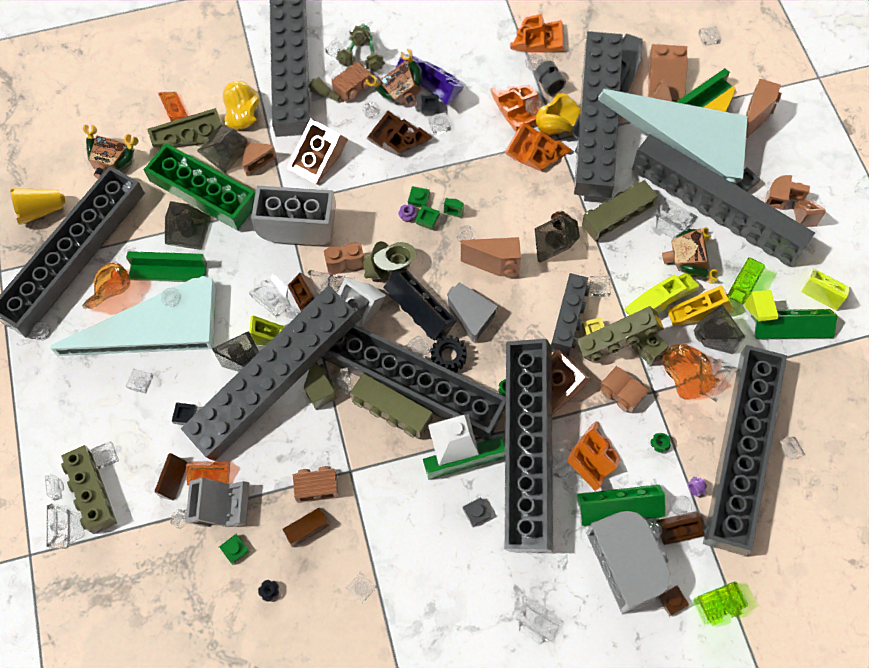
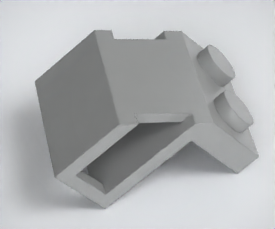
(217, 503)

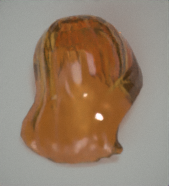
(108, 282)
(689, 371)

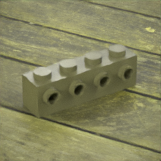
(619, 210)
(620, 334)
(391, 406)
(88, 490)

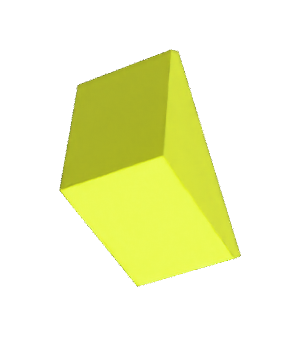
(762, 305)
(263, 330)

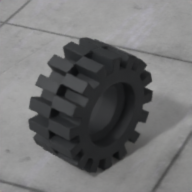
(449, 343)

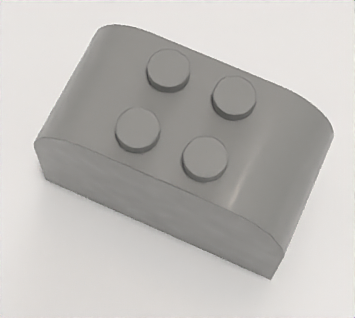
(294, 215)
(630, 559)

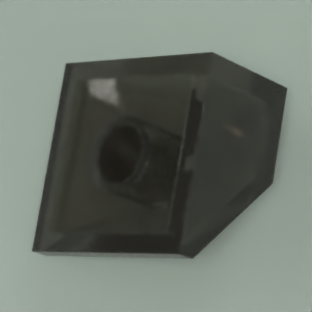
(223, 147)
(185, 226)
(555, 236)
(719, 331)
(236, 352)

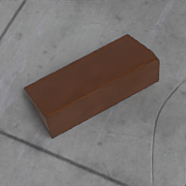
(302, 290)
(171, 477)
(305, 527)
(681, 528)

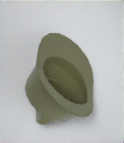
(395, 257)
(370, 268)

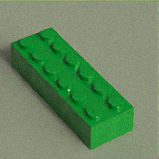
(201, 186)

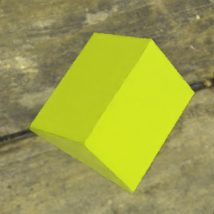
(825, 289)

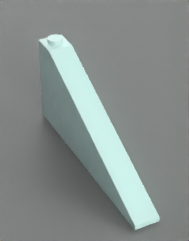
(701, 133)
(152, 325)

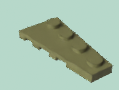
(187, 130)

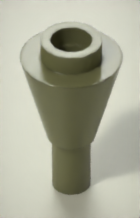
(319, 87)

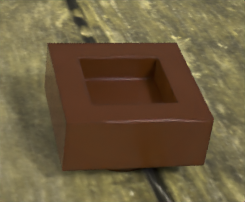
(673, 600)

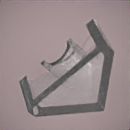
(323, 279)

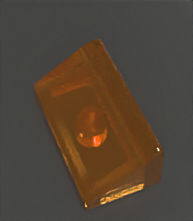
(172, 105)
(211, 470)

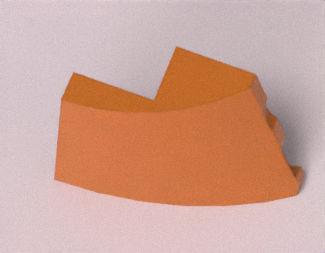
(539, 36)
(512, 104)
(535, 148)
(594, 457)

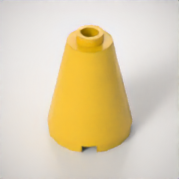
(35, 203)

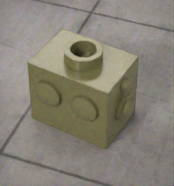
(651, 349)

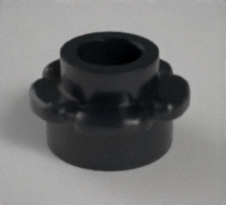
(273, 594)

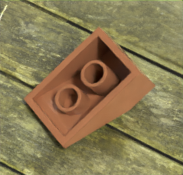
(668, 63)
(762, 104)
(316, 152)
(493, 255)
(567, 379)

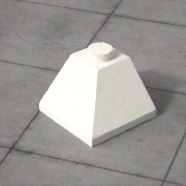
(362, 298)
(453, 439)

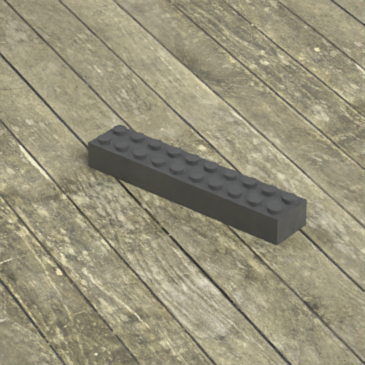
(289, 67)
(596, 121)
(721, 200)
(68, 250)
(270, 373)
(418, 379)
(528, 447)
(745, 451)

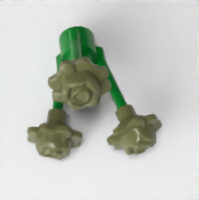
(360, 36)

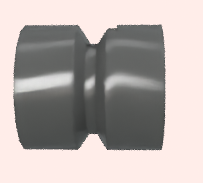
(550, 77)

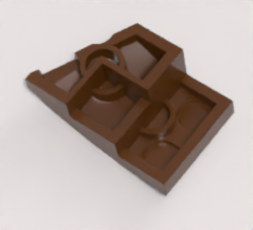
(397, 134)

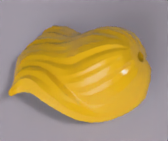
(240, 105)
(558, 115)

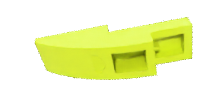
(664, 294)

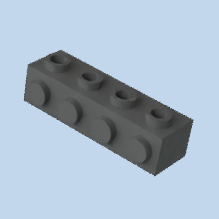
(569, 313)

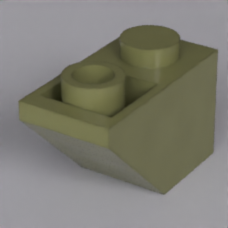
(318, 388)

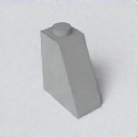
(471, 310)

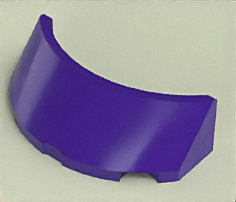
(437, 80)

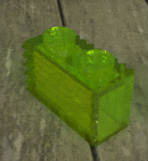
(746, 280)
(720, 603)

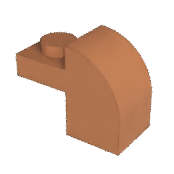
(783, 190)

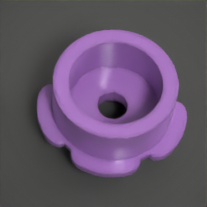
(407, 217)
(697, 486)

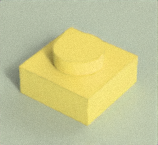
(592, 325)

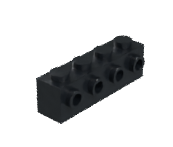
(419, 304)

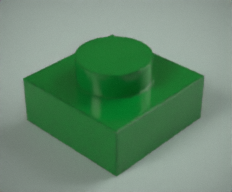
(418, 196)
(453, 207)
(427, 217)
(234, 549)

